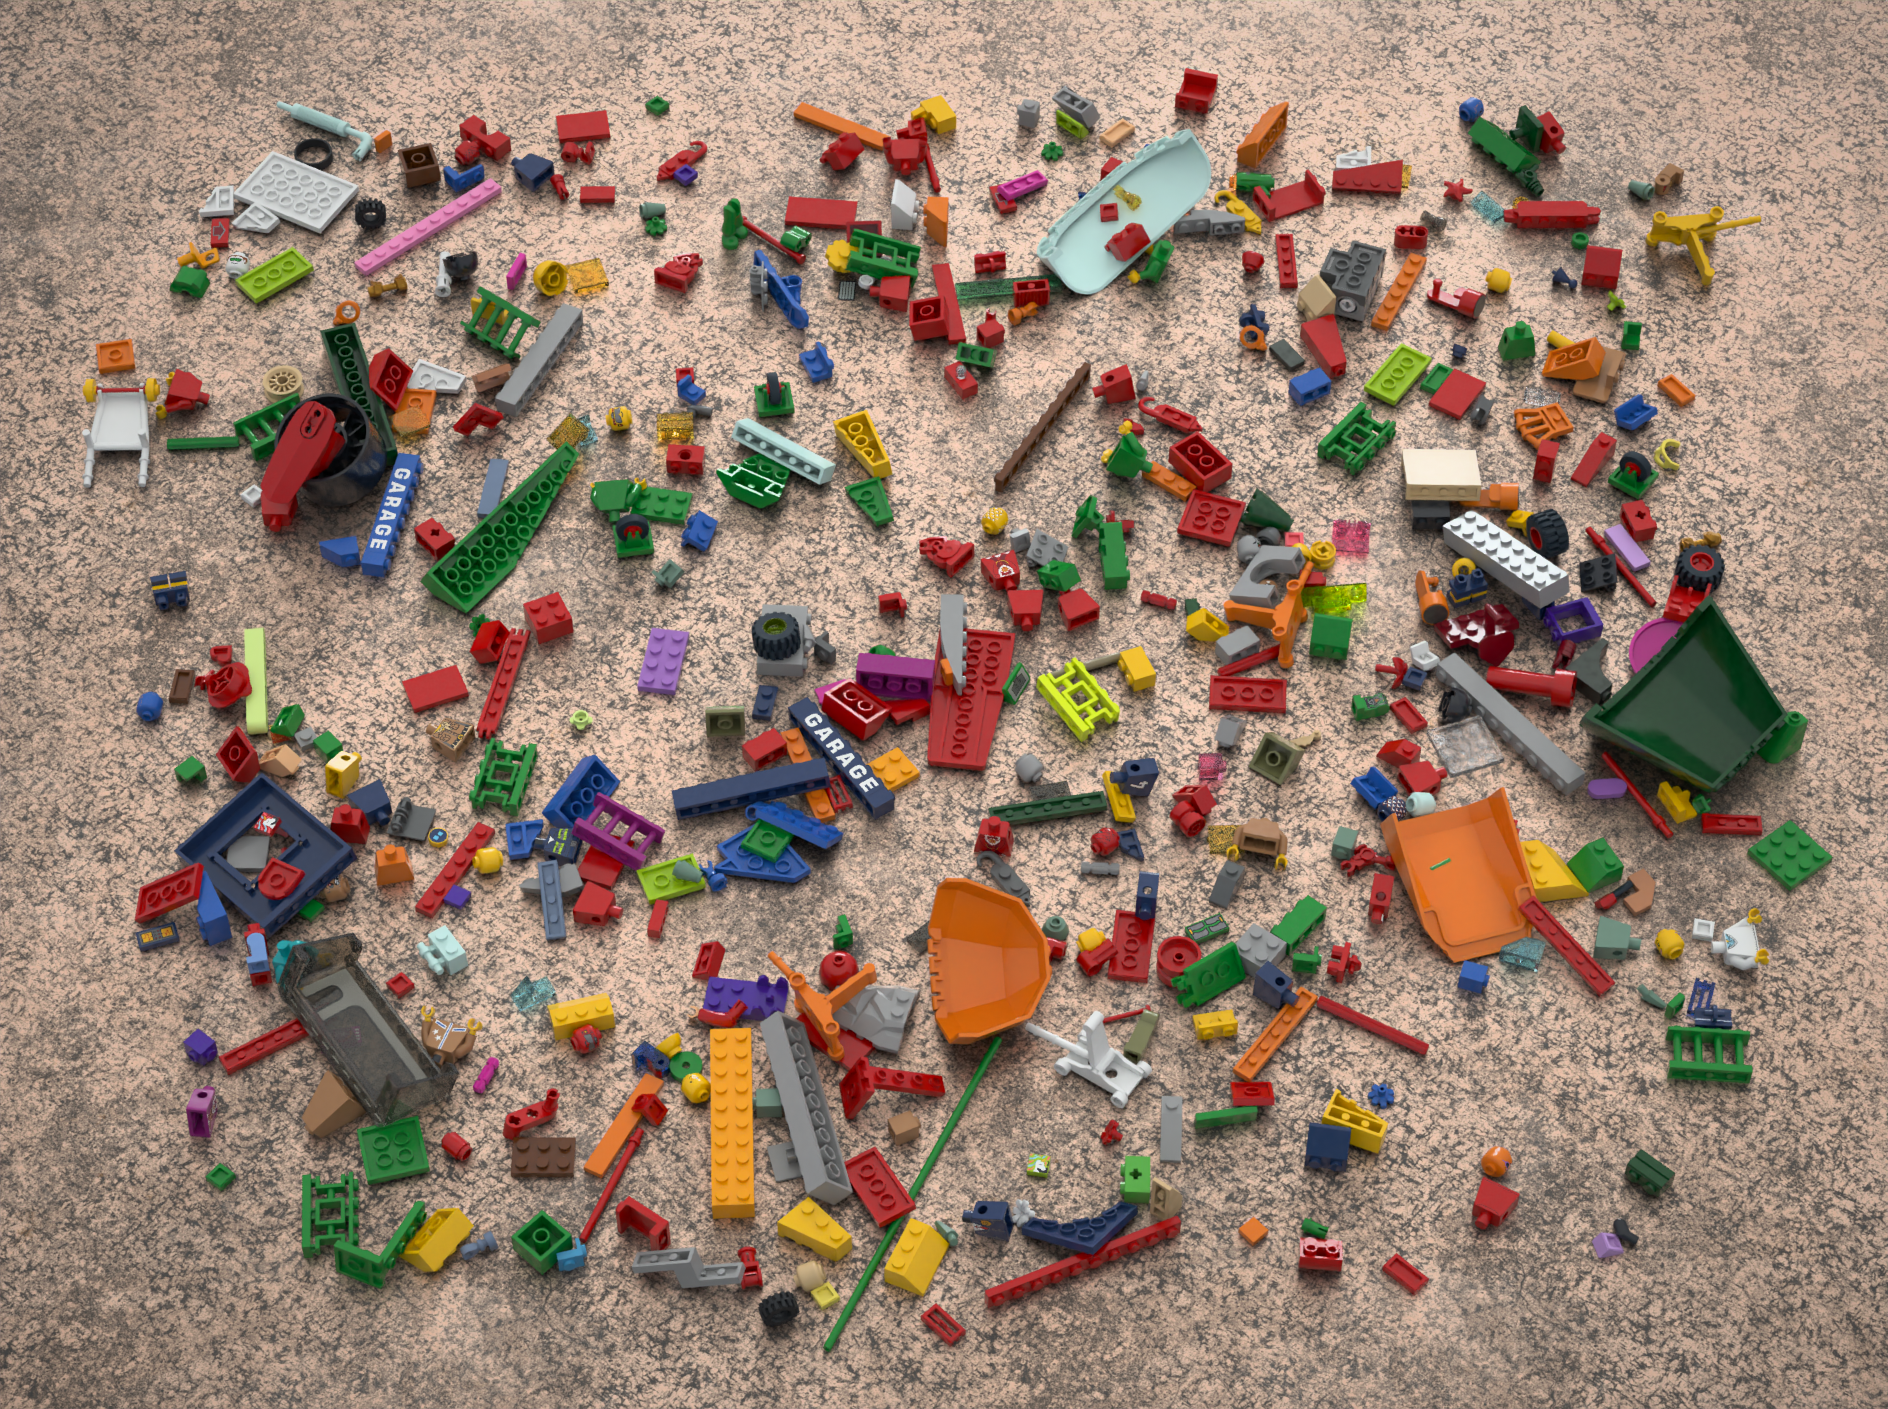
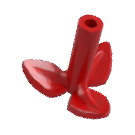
(1399, 670)

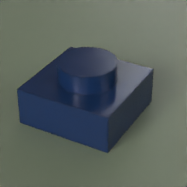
(1414, 678)

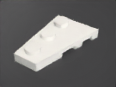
(437, 378)

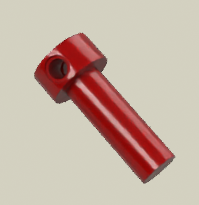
(1558, 687)

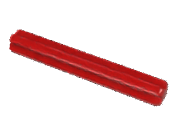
(1249, 661)

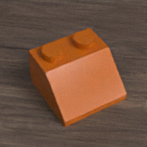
(937, 218)

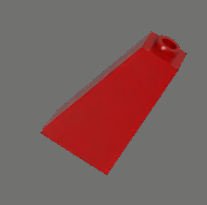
(1325, 344)

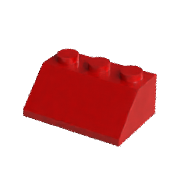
(855, 708)

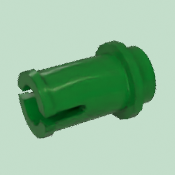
(1314, 1228)

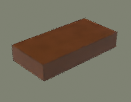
(182, 686)

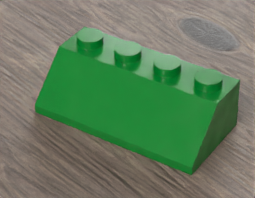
(1502, 146)

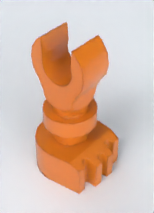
(1016, 314)

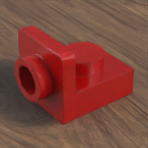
(650, 1107)

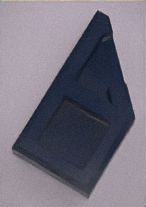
(1130, 844)

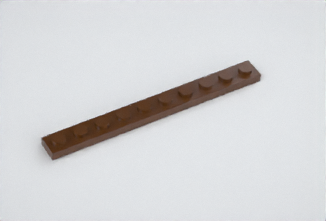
(1040, 430)

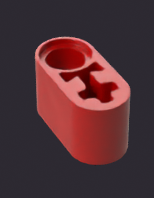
(1410, 237)

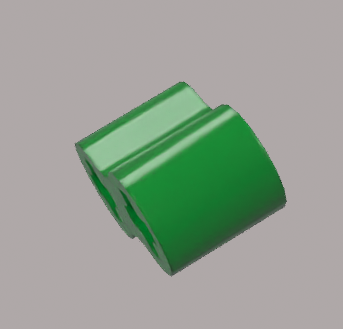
(796, 238)

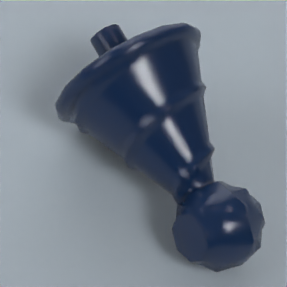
(1561, 276)

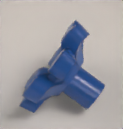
(1381, 1095)

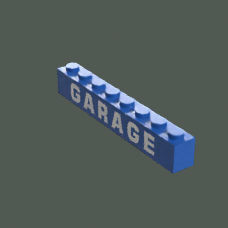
(392, 515)

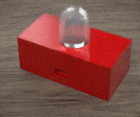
(961, 380)

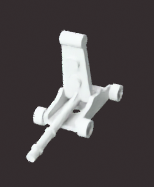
(1094, 1049)

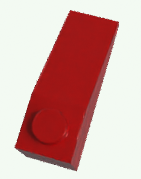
(1595, 459)

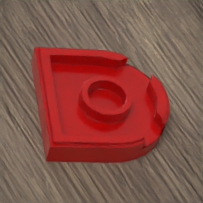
(279, 879)

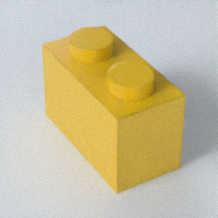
(1137, 669)

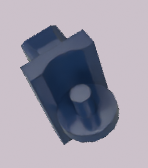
(1254, 318)
(1713, 1018)

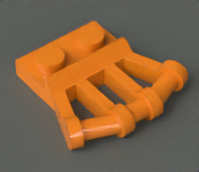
(1553, 420)

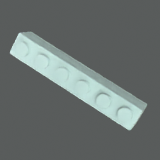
(783, 451)

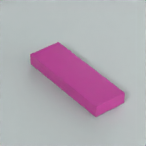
(1022, 185)

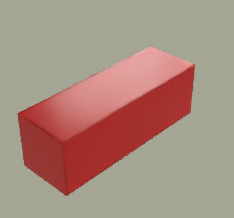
(658, 918)

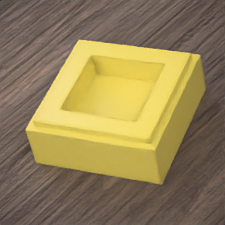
(825, 1296)

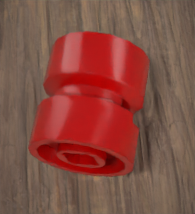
(1187, 819)

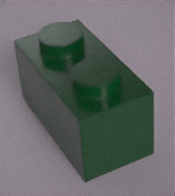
(1191, 606)

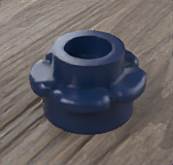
(1459, 351)

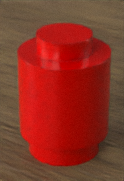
(456, 1146)

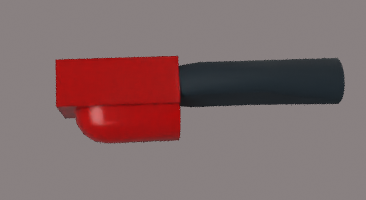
(1610, 899)

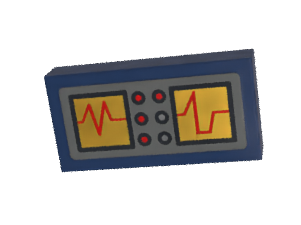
(157, 936)

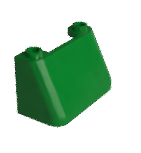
(1786, 740)

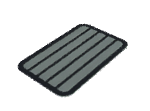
(847, 290)

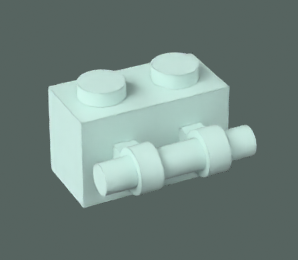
(447, 950)

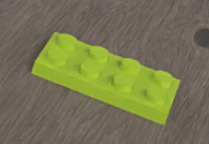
(274, 275)
(1397, 374)

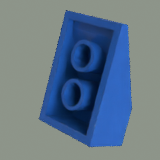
(212, 915)

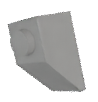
(1229, 730)

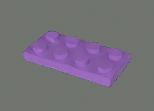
(663, 661)

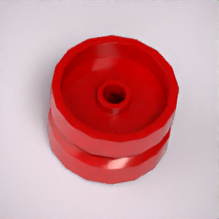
(1174, 956)

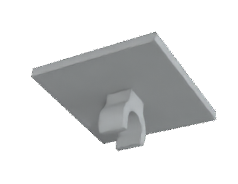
(784, 1161)

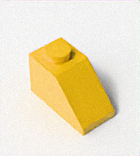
(1206, 626)

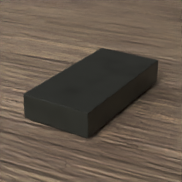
(1286, 355)

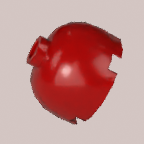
(837, 969)

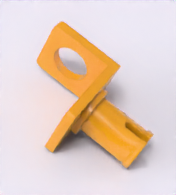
(195, 256)

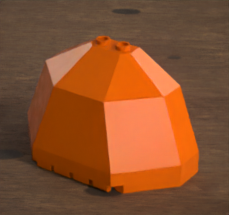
(985, 962)

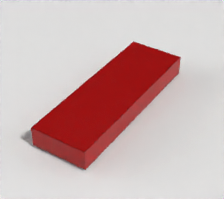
(1731, 824)

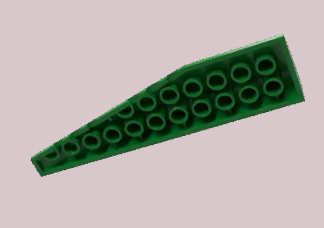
(500, 538)

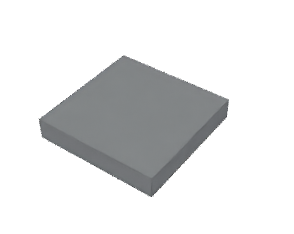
(249, 853)

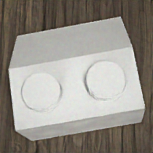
(903, 207)

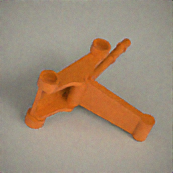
(1282, 620)
(821, 1007)

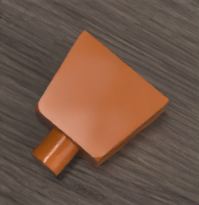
(392, 865)

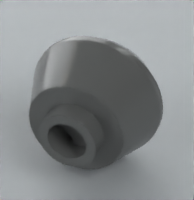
(1269, 536)

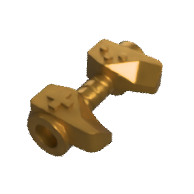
(377, 288)
(1710, 539)

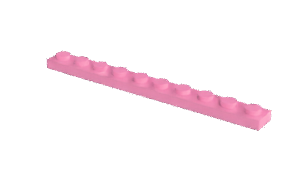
(427, 227)

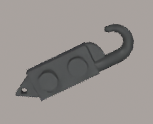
(1006, 877)

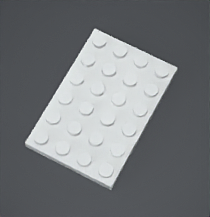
(296, 192)

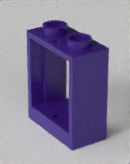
(1569, 609)

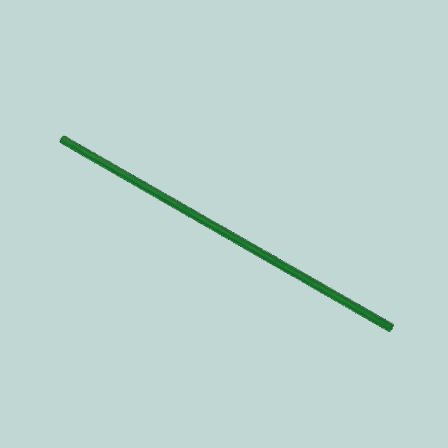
(912, 1193)

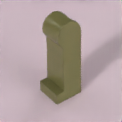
(1141, 1036)

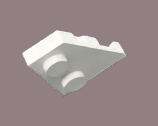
(219, 203)

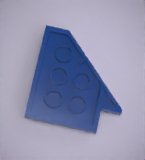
(744, 863)

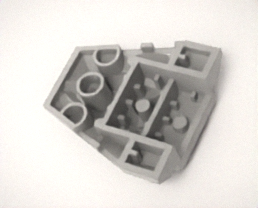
(878, 1015)

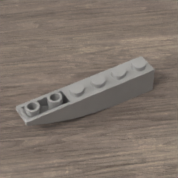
(953, 636)

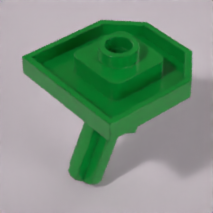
(1087, 517)

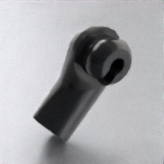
(1622, 1231)

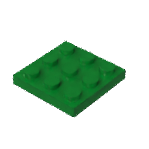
(1789, 855)
(393, 1150)

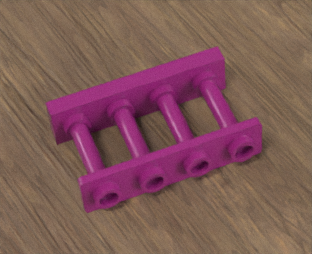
(611, 846)

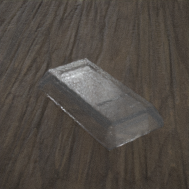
(1541, 397)

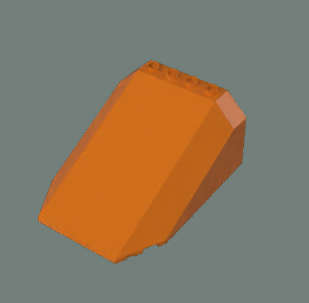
(1475, 896)

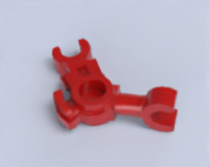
(1366, 857)

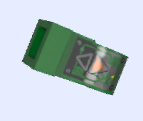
(1369, 706)

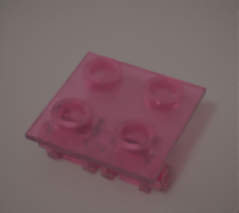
(1351, 536)

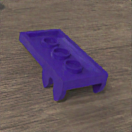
(760, 996)

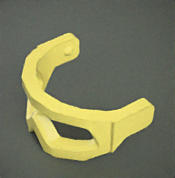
(1661, 450)

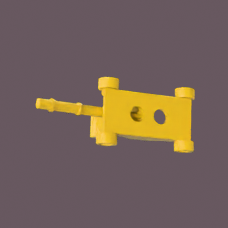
(1689, 230)

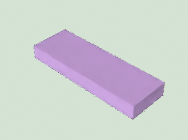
(1627, 547)

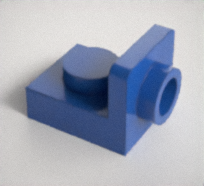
(690, 392)

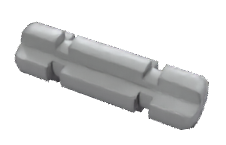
(1100, 868)

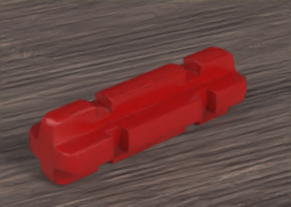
(1158, 599)

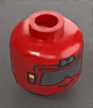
(585, 1039)

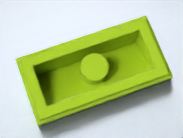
(1071, 125)

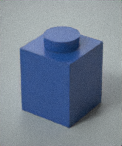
(1473, 977)

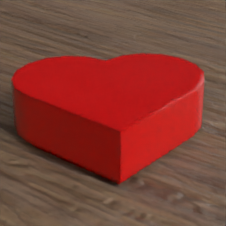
(222, 654)

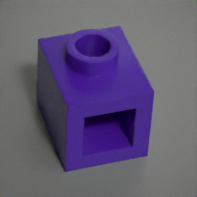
(200, 1047)

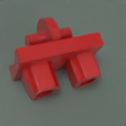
(990, 262)
(1338, 969)

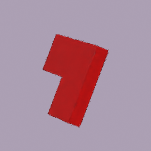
(477, 416)

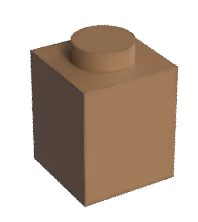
(904, 1127)

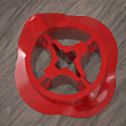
(228, 685)

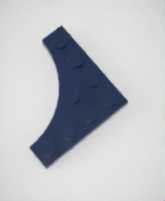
(1084, 1233)

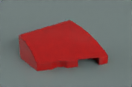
(908, 709)

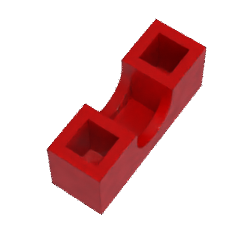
(492, 145)

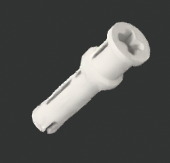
(443, 280)

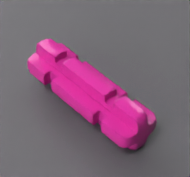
(486, 1075)

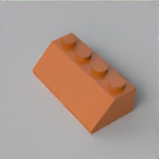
(1263, 135)

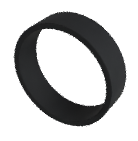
(315, 142)

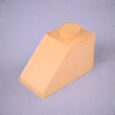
(280, 761)

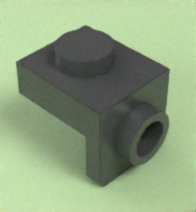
(823, 649)

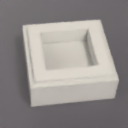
(252, 496)
(1703, 930)

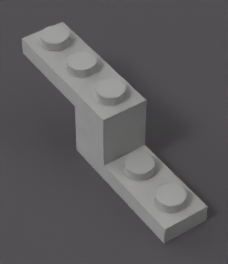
(688, 1267)

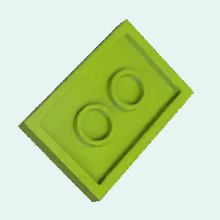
(662, 885)

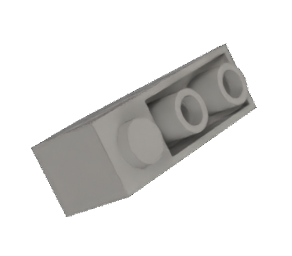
(569, 878)

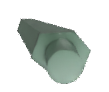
(1650, 996)
(947, 1233)

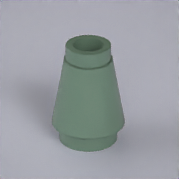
(1642, 189)
(650, 210)
(686, 871)

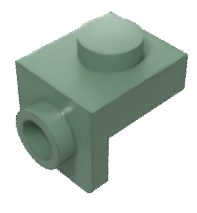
(668, 574)

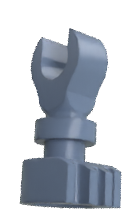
(470, 1250)

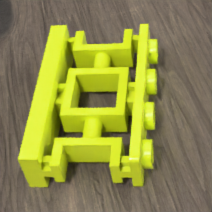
(1067, 708)

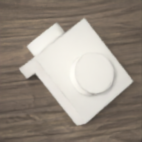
(1423, 657)

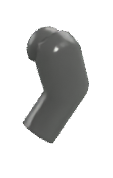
(699, 409)

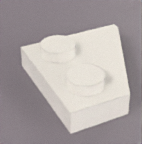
(1354, 159)
(256, 219)

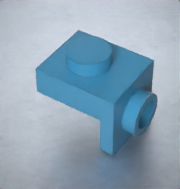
(573, 1258)

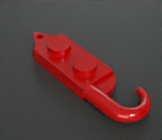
(688, 157)
(1171, 416)

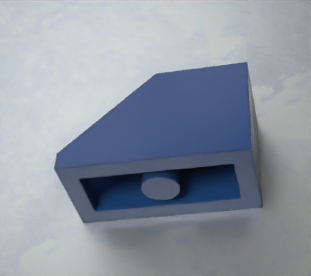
(341, 551)

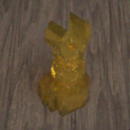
(1132, 200)

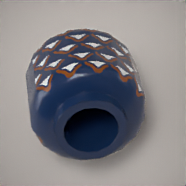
(1392, 805)

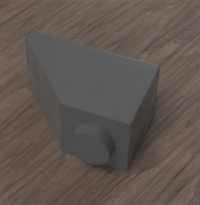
(1227, 884)

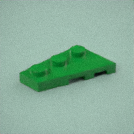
(872, 500)

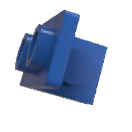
(465, 179)

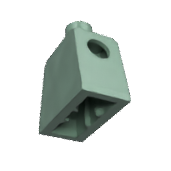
(1614, 940)

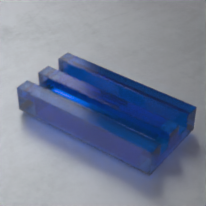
(1704, 985)

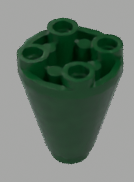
(1266, 513)

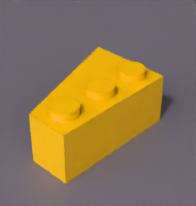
(1367, 1129)
(815, 1229)

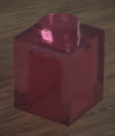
(1211, 766)

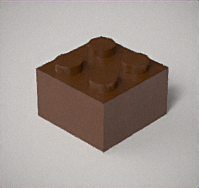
(419, 165)

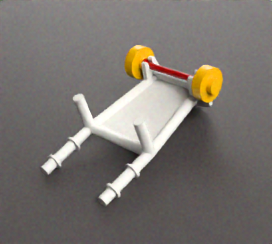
(119, 423)

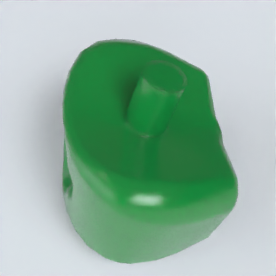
(1700, 804)

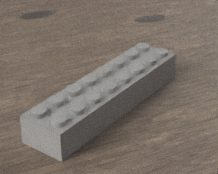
(1506, 559)

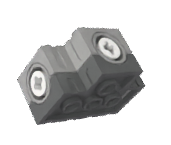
(1354, 277)

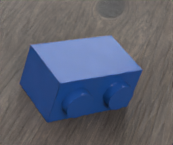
(1309, 386)

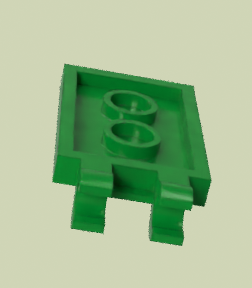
(1210, 976)

